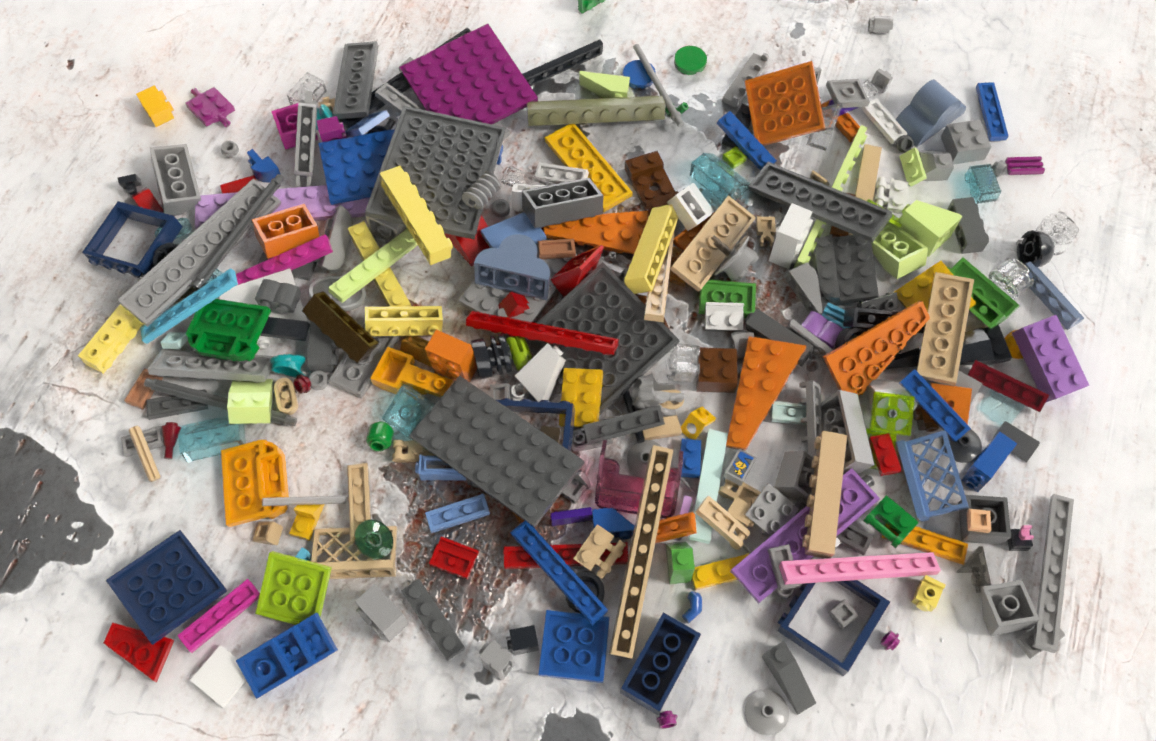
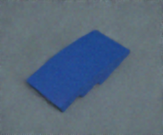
(286, 655)

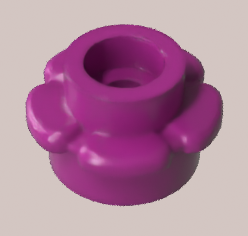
(890, 640)
(667, 719)

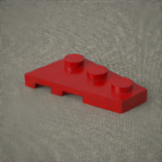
(138, 650)

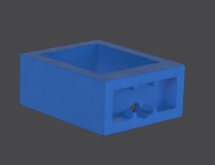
(988, 462)

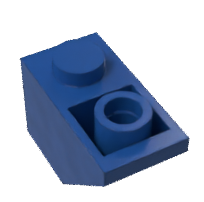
(613, 523)

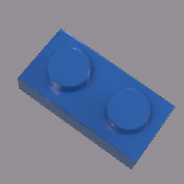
(691, 458)

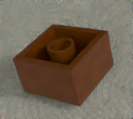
(717, 370)

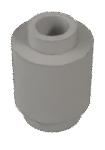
(880, 24)

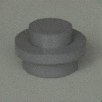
(904, 143)

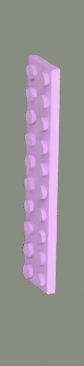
(314, 197)

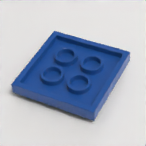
(573, 647)

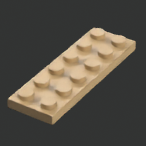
(702, 256)
(945, 329)

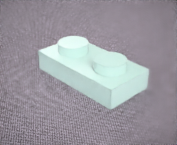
(788, 412)

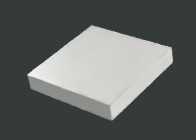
(220, 676)

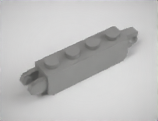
(305, 139)

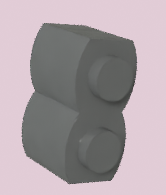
(278, 296)

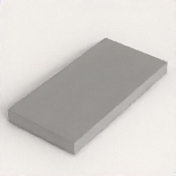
(355, 376)

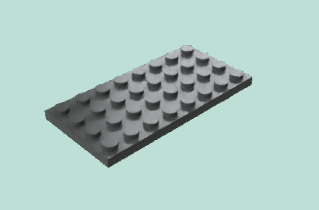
(497, 450)

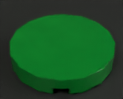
(690, 60)

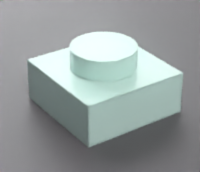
(174, 340)

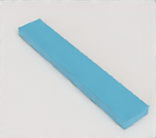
(189, 305)

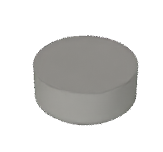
(500, 208)
(318, 380)

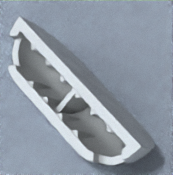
(339, 237)

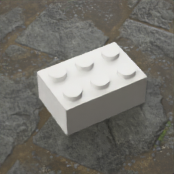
(791, 236)

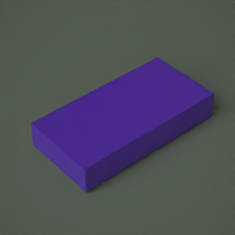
(571, 516)

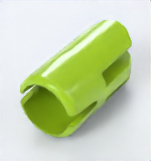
(519, 351)

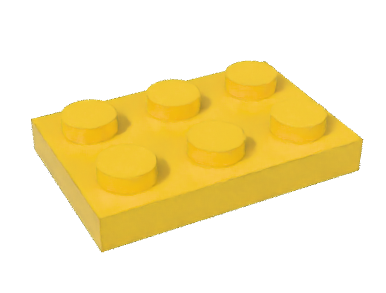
(583, 390)

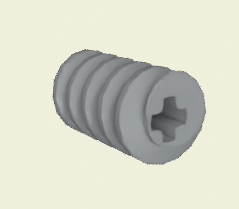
(481, 190)

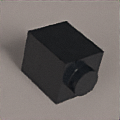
(522, 640)

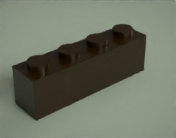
(339, 327)

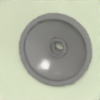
(324, 283)

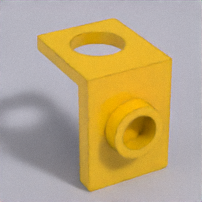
(700, 418)

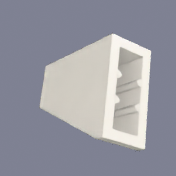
(542, 372)

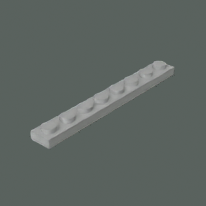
(1053, 574)

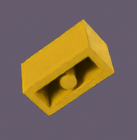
(155, 105)

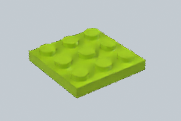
(292, 588)

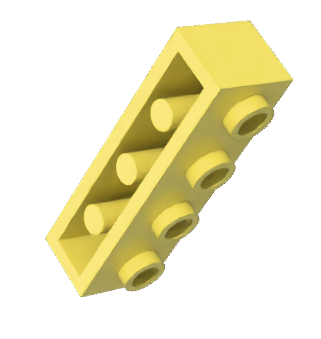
(403, 320)
(110, 340)

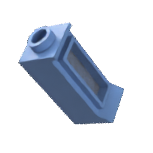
(435, 469)

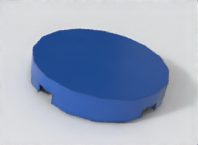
(637, 74)

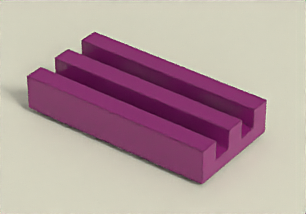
(1022, 165)

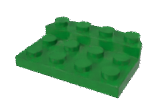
(227, 330)

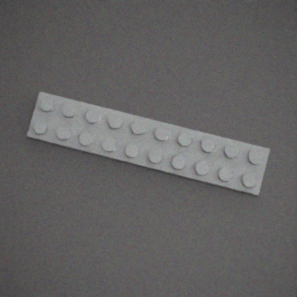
(178, 270)

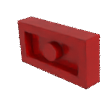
(885, 454)

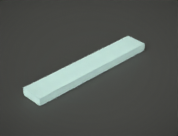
(709, 480)

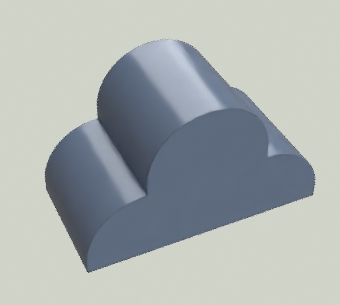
(930, 112)
(514, 268)

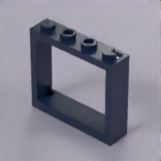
(111, 226)
(546, 406)
(858, 588)

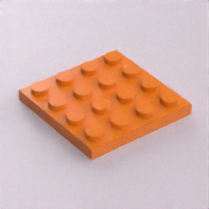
(785, 104)

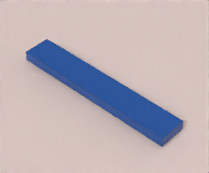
(559, 572)

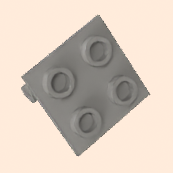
(771, 510)

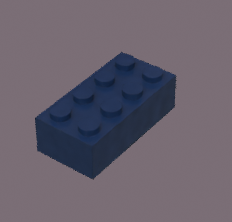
(660, 663)

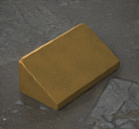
(416, 347)

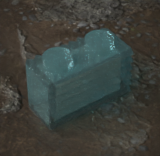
(982, 183)

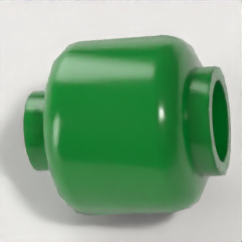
(379, 436)

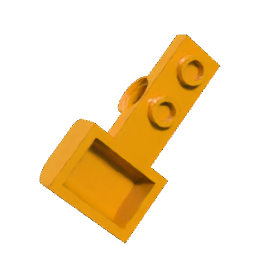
(397, 369)

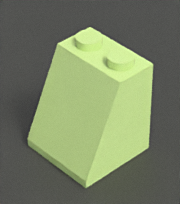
(929, 224)

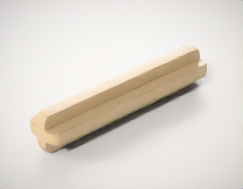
(144, 453)

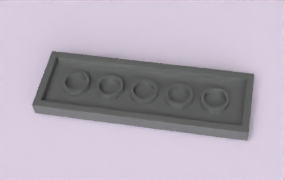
(356, 80)

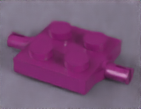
(210, 107)

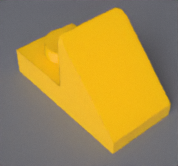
(305, 521)

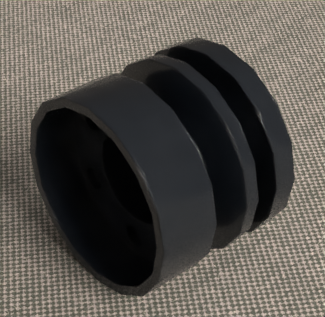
(492, 356)

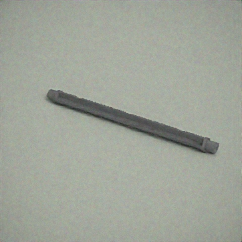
(238, 231)
(209, 399)

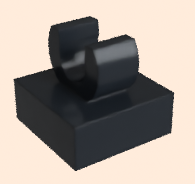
(130, 183)

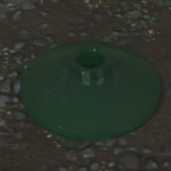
(378, 534)

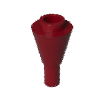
(170, 435)

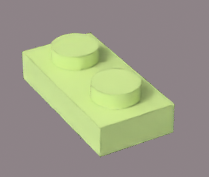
(913, 167)

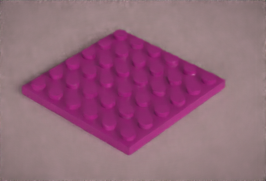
(470, 79)

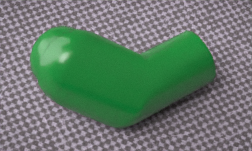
(681, 108)

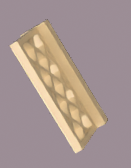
(352, 569)

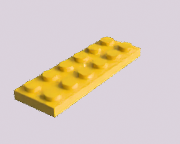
(578, 152)

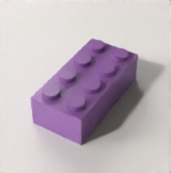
(1050, 358)

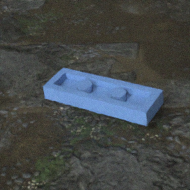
(457, 513)

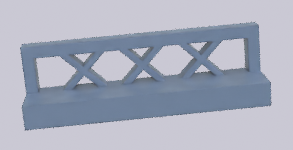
(1053, 298)

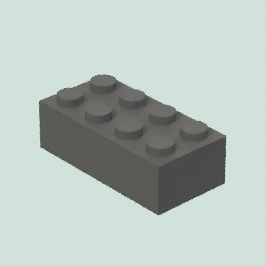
(562, 202)

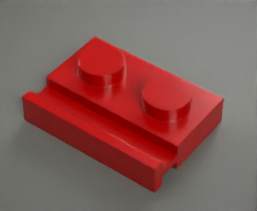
(454, 558)

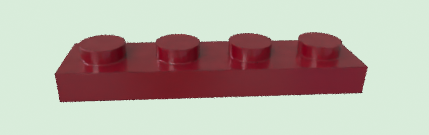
(1008, 386)

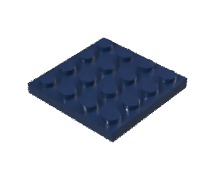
(166, 586)

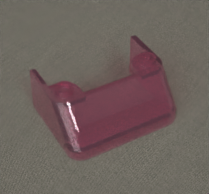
(624, 491)

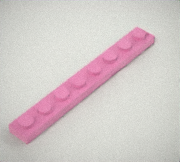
(858, 568)

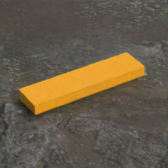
(933, 542)

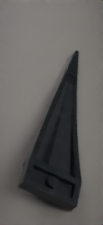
(979, 344)

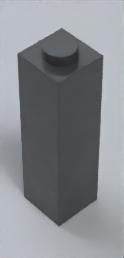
(768, 328)

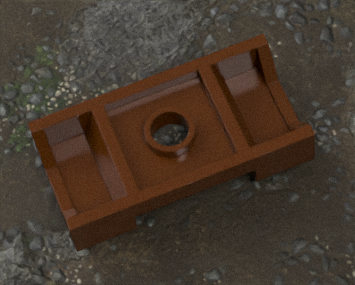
(648, 172)

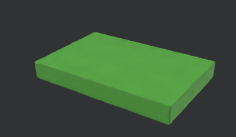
(728, 292)

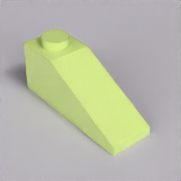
(605, 84)

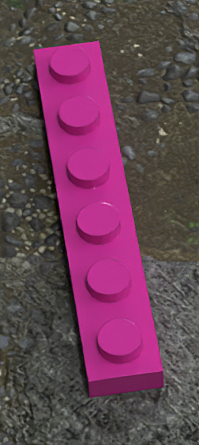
(291, 259)

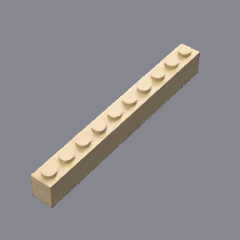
(641, 553)

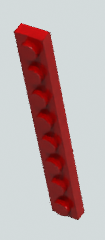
(542, 332)

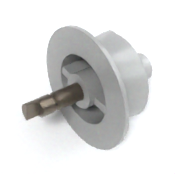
(736, 259)

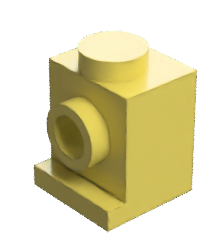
(930, 586)

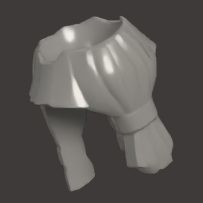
(649, 393)

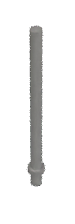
(675, 115)

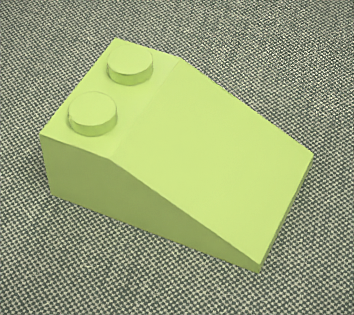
(898, 251)
(250, 402)

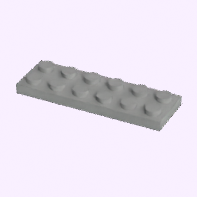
(191, 364)

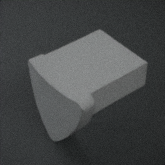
(740, 341)
(576, 487)

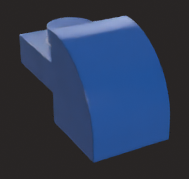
(264, 168)

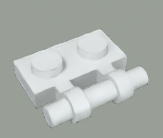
(897, 194)

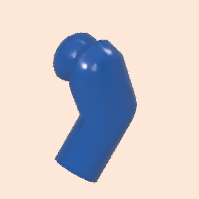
(695, 606)

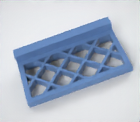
(914, 480)

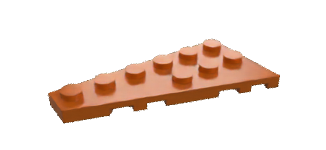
(612, 230)
(868, 355)
(762, 378)

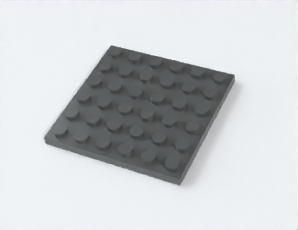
(608, 309)

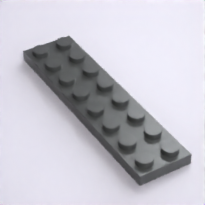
(825, 202)

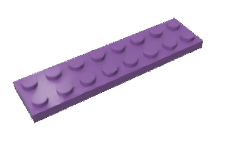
(756, 569)

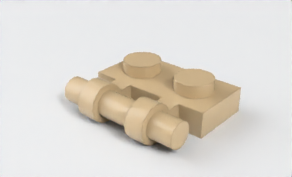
(594, 548)

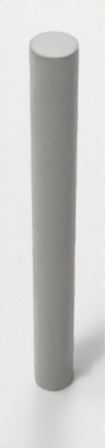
(313, 500)

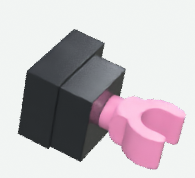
(1021, 539)

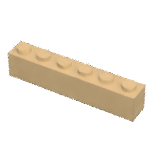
(825, 495)

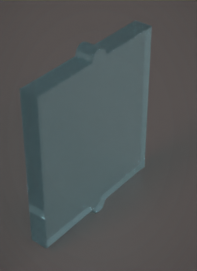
(1001, 408)

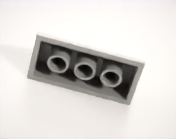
(175, 178)
(844, 416)

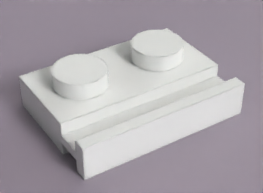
(724, 316)

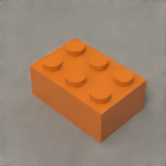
(285, 230)
(451, 356)

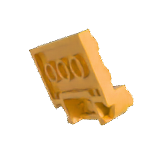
(250, 474)

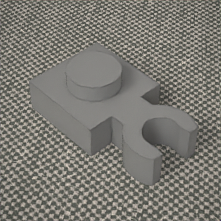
(498, 391)

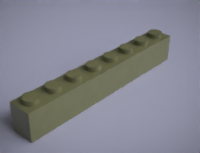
(595, 110)

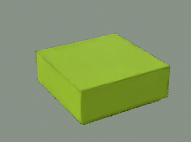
(734, 157)

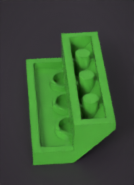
(992, 303)

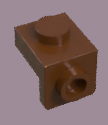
(924, 421)

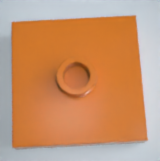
(956, 397)

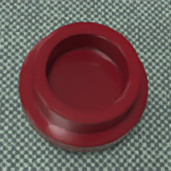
(302, 384)

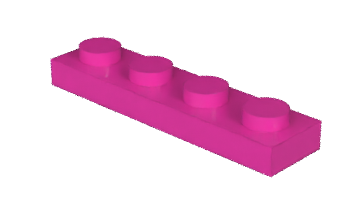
(219, 616)

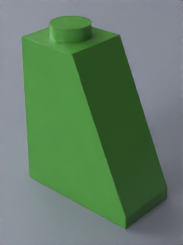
(679, 562)

